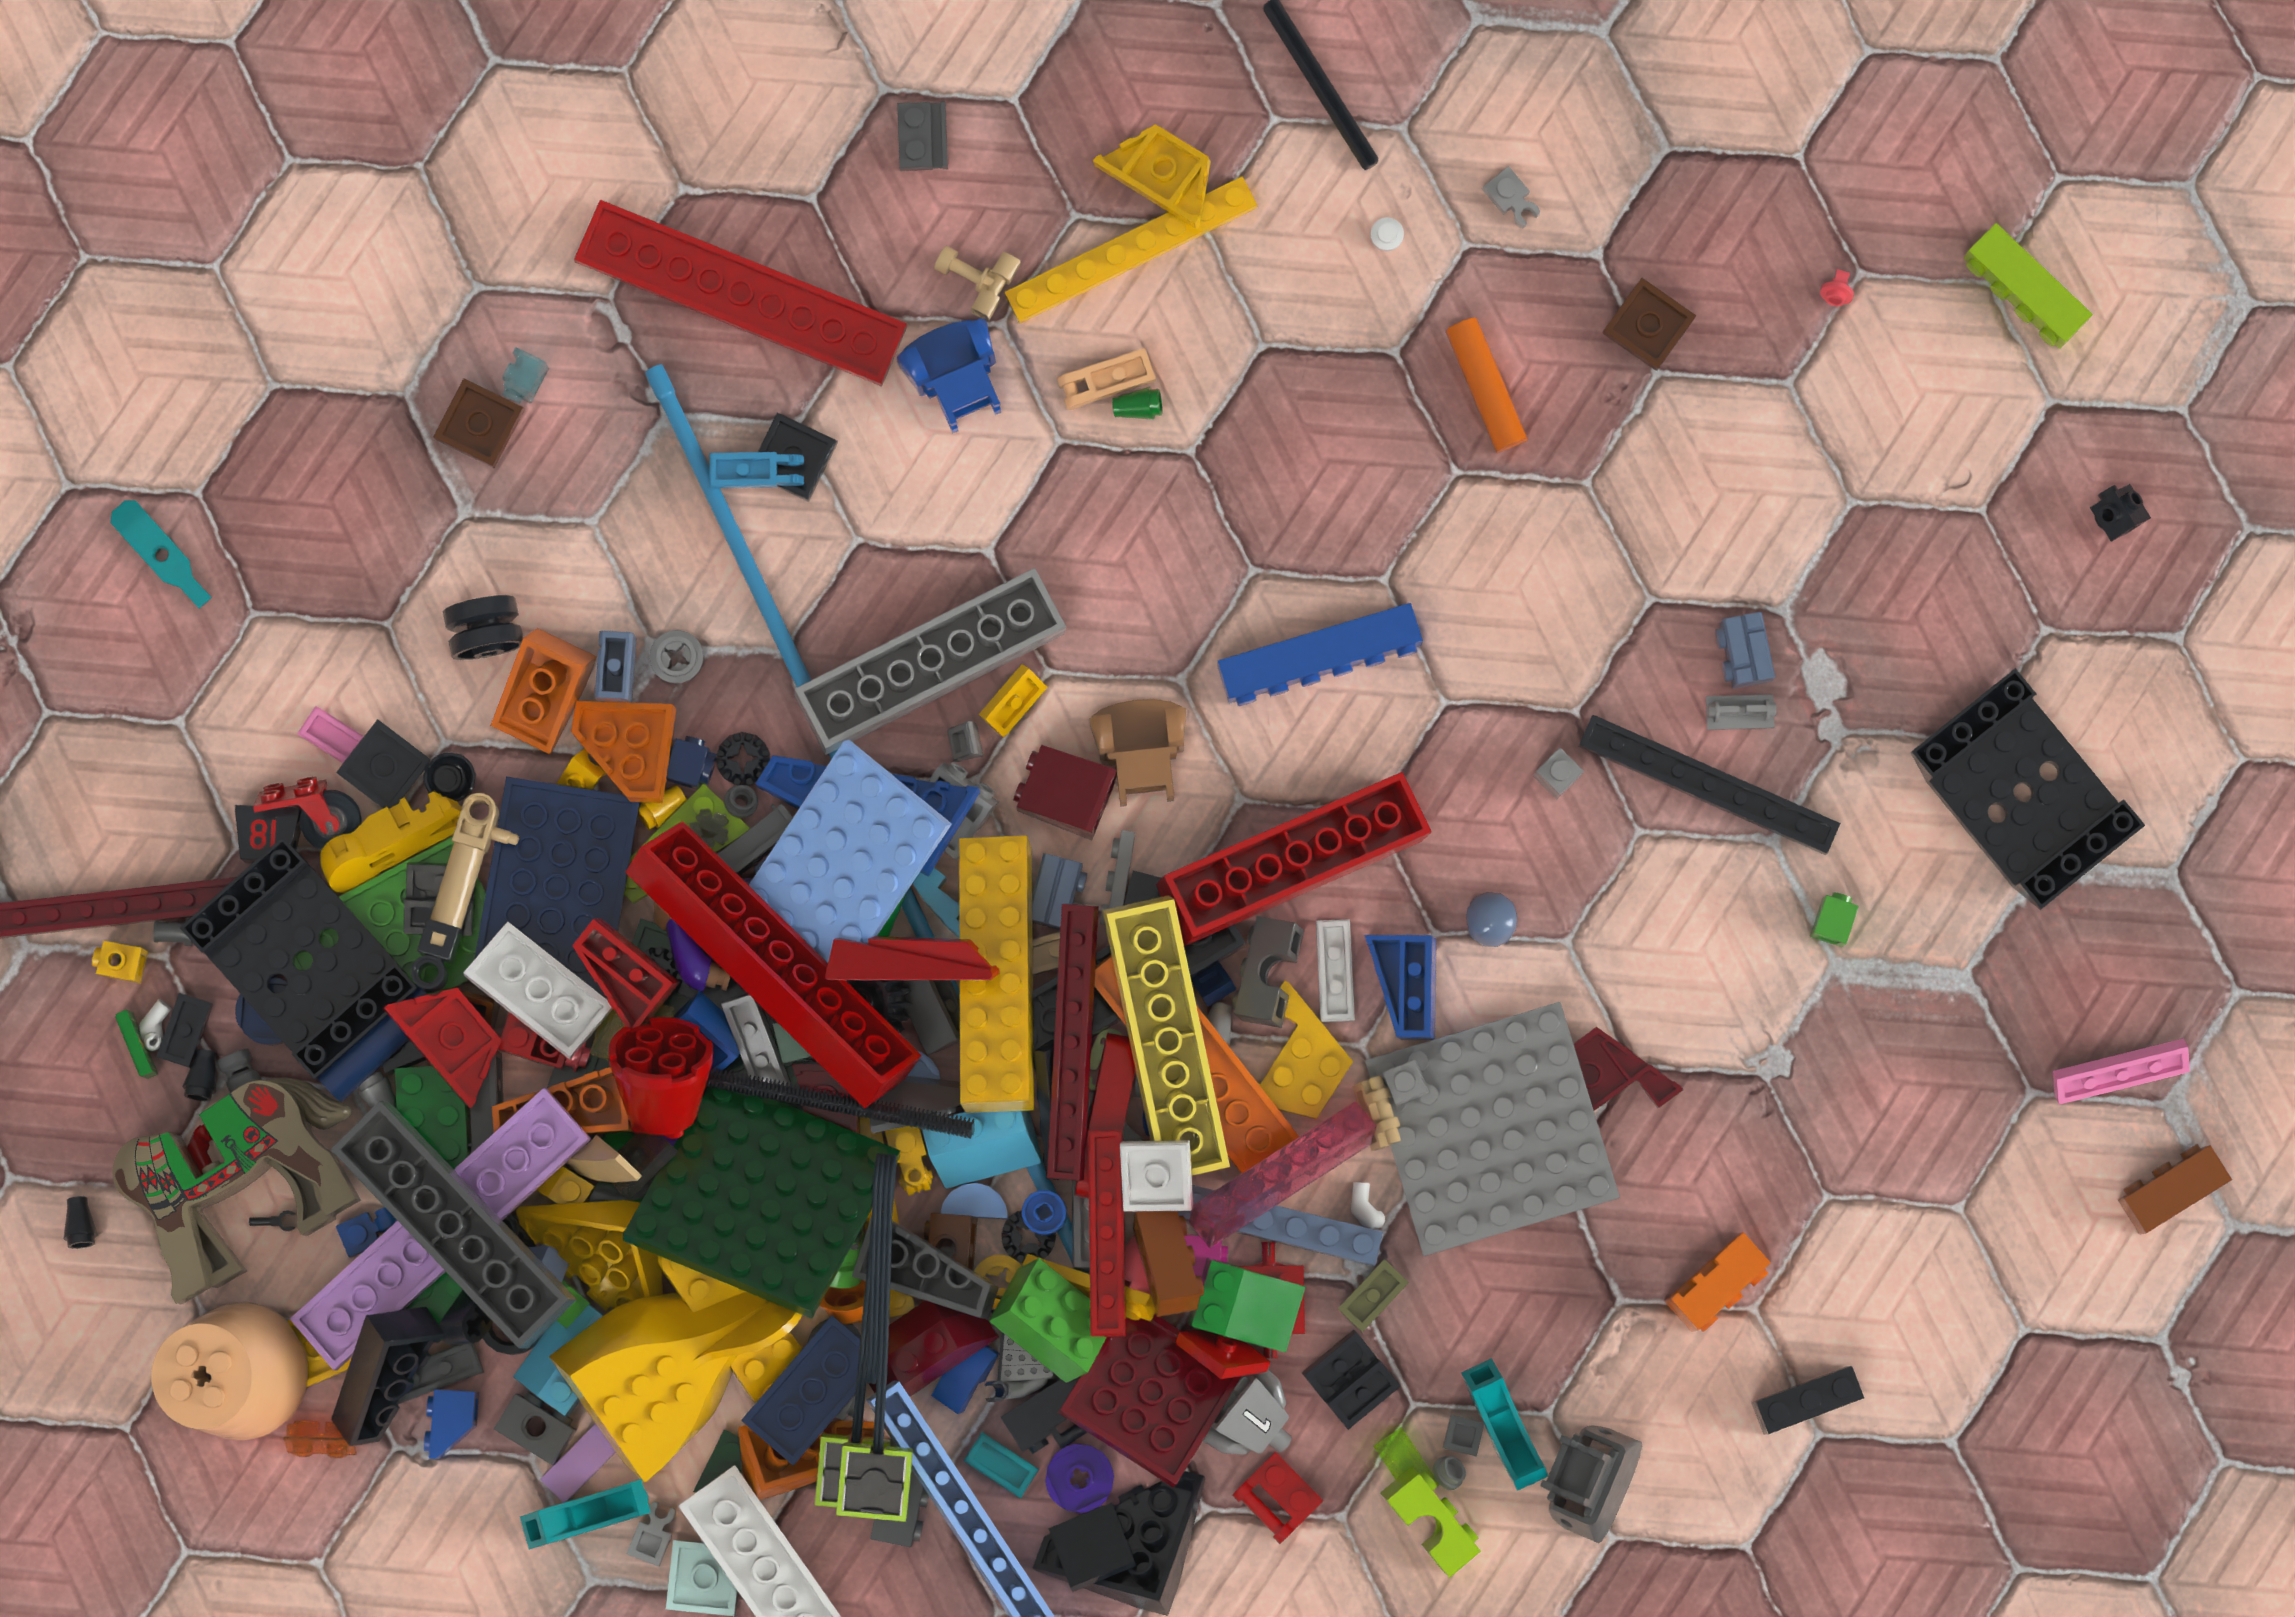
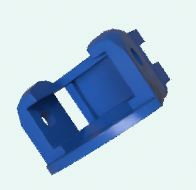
(954, 368)

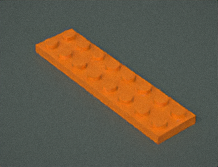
(1248, 1117)

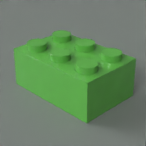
(1048, 1320)

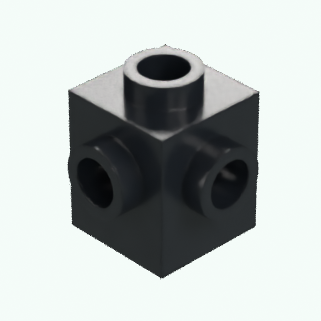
(2119, 511)

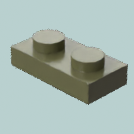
(1373, 1295)

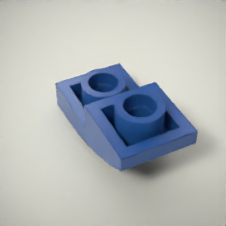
(960, 1382)

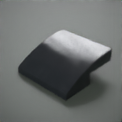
(422, 888)
(1351, 1379)

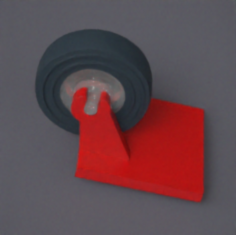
(323, 811)

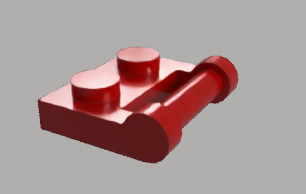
(1286, 1489)

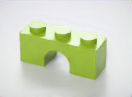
(1450, 1543)

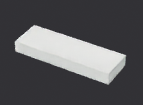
(1335, 970)

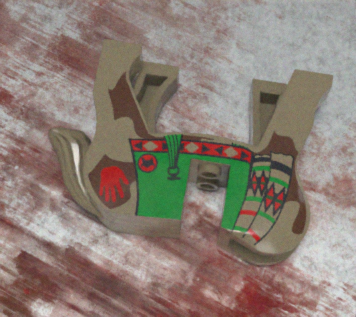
(254, 1130)

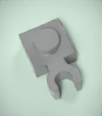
(1509, 193)
(650, 1540)

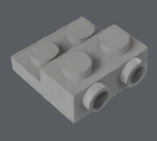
(978, 812)

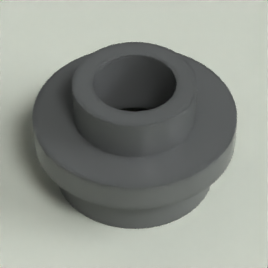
(746, 794)

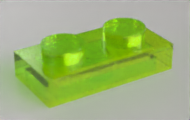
(1400, 1454)

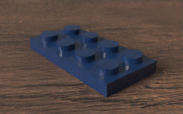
(808, 1392)

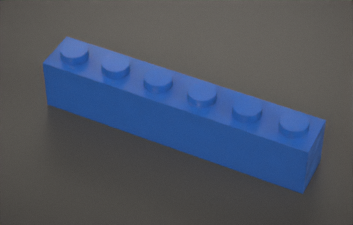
(1320, 653)

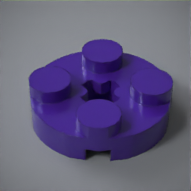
(1061, 1471)

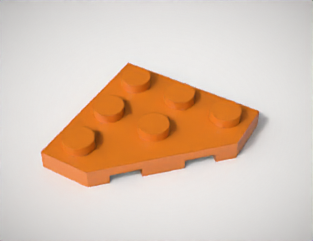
(628, 744)

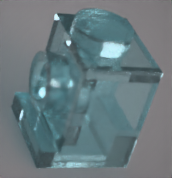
(523, 377)

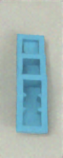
(939, 902)

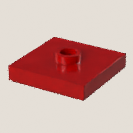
(1222, 1354)

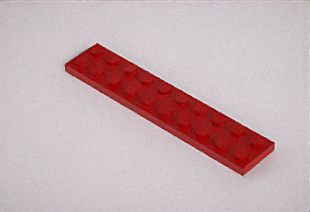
(740, 292)

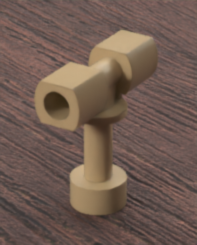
(988, 282)

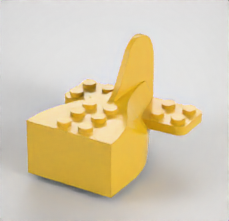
(664, 1361)

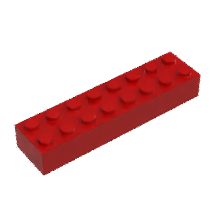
(1295, 857)

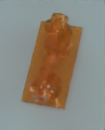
(304, 1440)

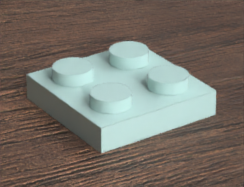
(698, 1582)

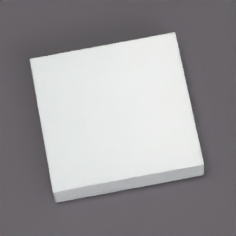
(1156, 1175)

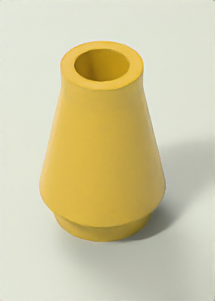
(657, 813)

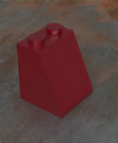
(1065, 791)

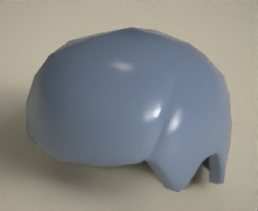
(1491, 919)

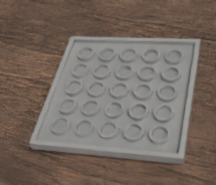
(1499, 1133)

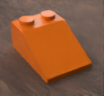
(542, 689)

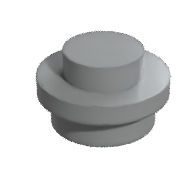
(1449, 1472)

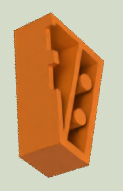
(1718, 1283)

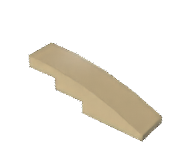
(602, 1163)

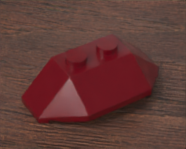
(931, 1343)

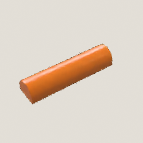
(1486, 384)

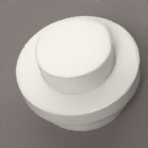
(1387, 234)

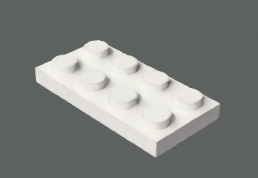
(538, 990)

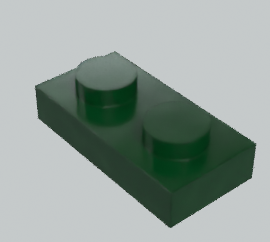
(724, 1456)

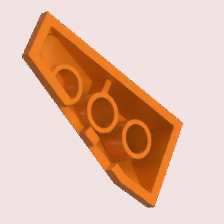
(772, 1474)

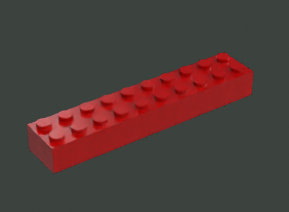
(772, 963)

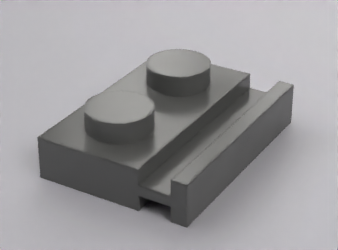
(922, 136)

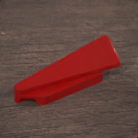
(908, 960)

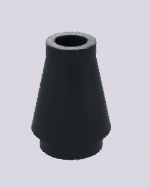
(201, 1077)
(79, 1224)

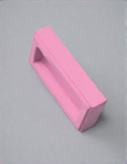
(329, 734)

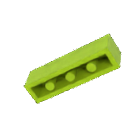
(2027, 286)

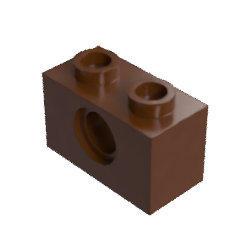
(959, 1229)

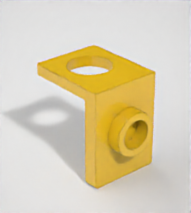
(581, 772)

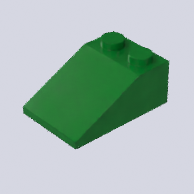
(1247, 1305)

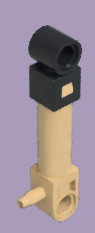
(443, 929)

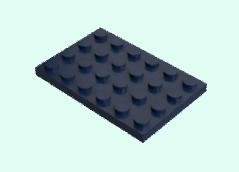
(562, 868)

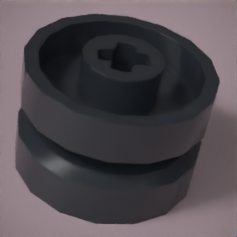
(483, 627)

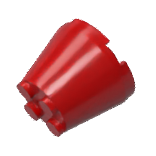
(661, 1074)

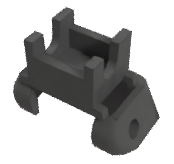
(1591, 1480)

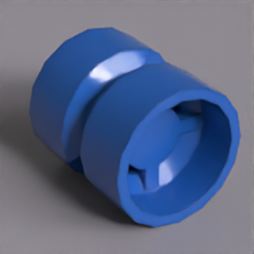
(1044, 1213)

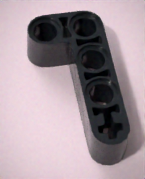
(465, 1319)

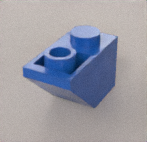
(453, 1418)

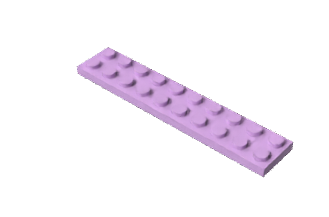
(399, 1268)

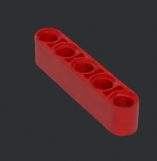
(1110, 1094)

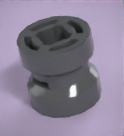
(240, 1067)

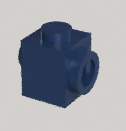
(690, 763)

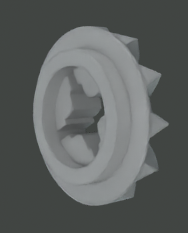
(673, 642)

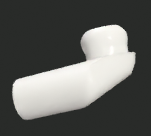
(151, 1025)

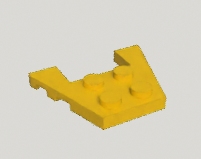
(1308, 1064)

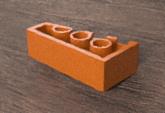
(589, 1100)

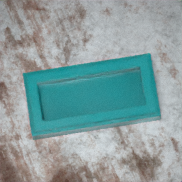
(1001, 1465)

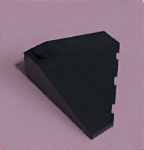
(1158, 1532)

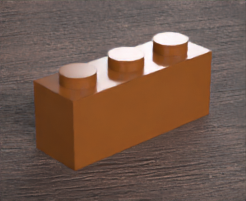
(2174, 1188)
(1167, 1261)

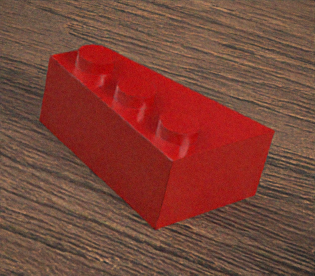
(625, 974)

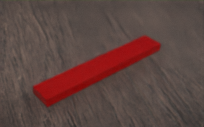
(1106, 1235)

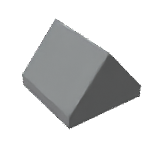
(965, 741)

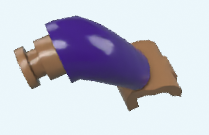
(690, 959)

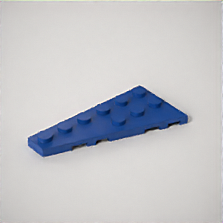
(794, 779)

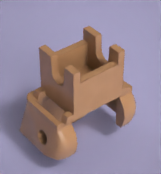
(1140, 742)

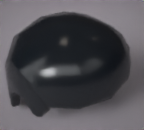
(450, 776)

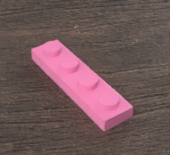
(2121, 1071)

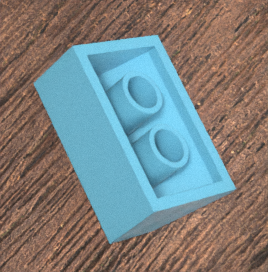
(999, 1145)
(540, 1373)

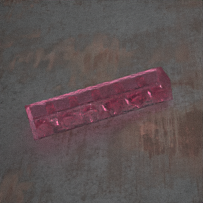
(1282, 1174)

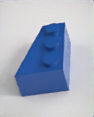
(1408, 982)

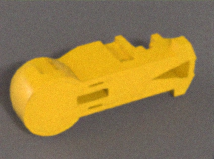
(386, 840)

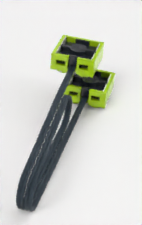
(872, 1475)

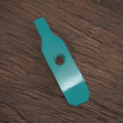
(147, 540)

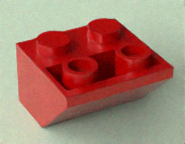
(526, 1044)

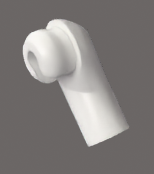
(1363, 1210)

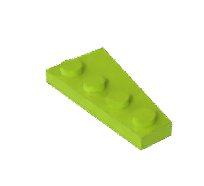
(701, 799)

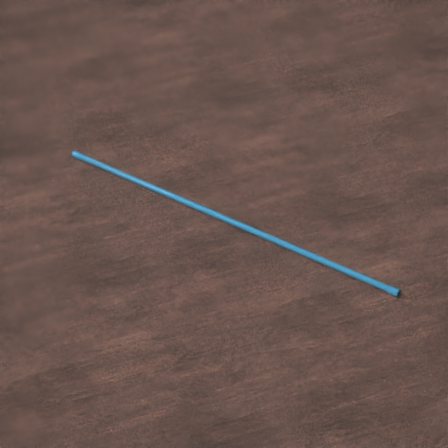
(666, 395)

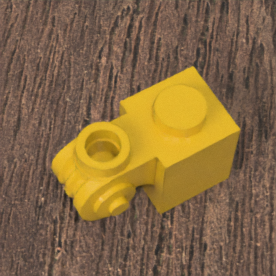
(912, 1151)

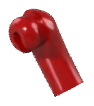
(199, 1146)

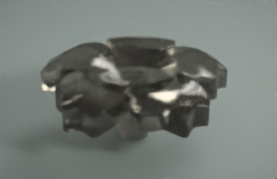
(711, 828)

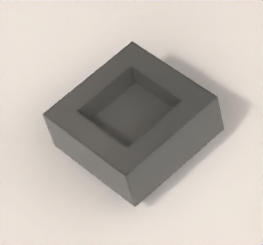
(1463, 1435)

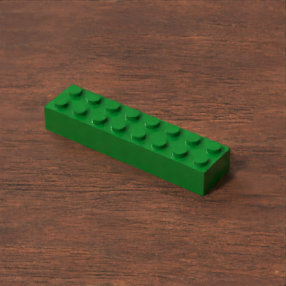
(446, 1125)

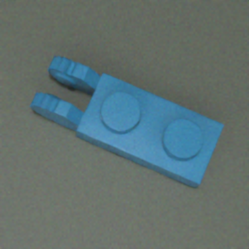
(752, 470)

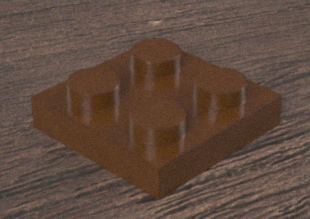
(1649, 324)
(478, 423)

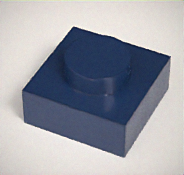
(1213, 984)

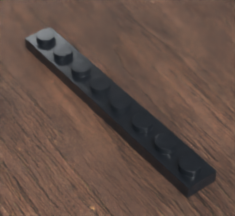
(1709, 785)

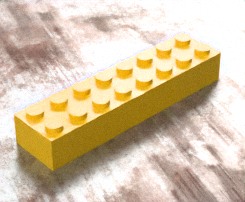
(998, 1011)

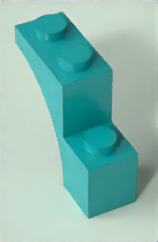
(1504, 1424)
(585, 1514)

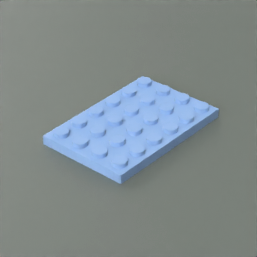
(849, 852)

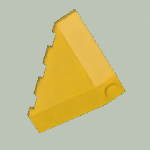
(593, 1246)

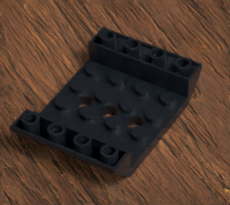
(2064, 824)
(262, 926)

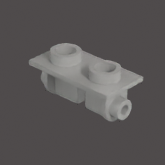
(1740, 712)

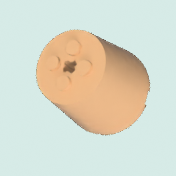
(253, 1367)

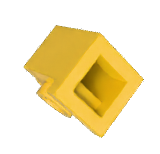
(131, 965)

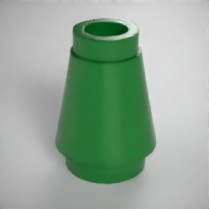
(1138, 404)

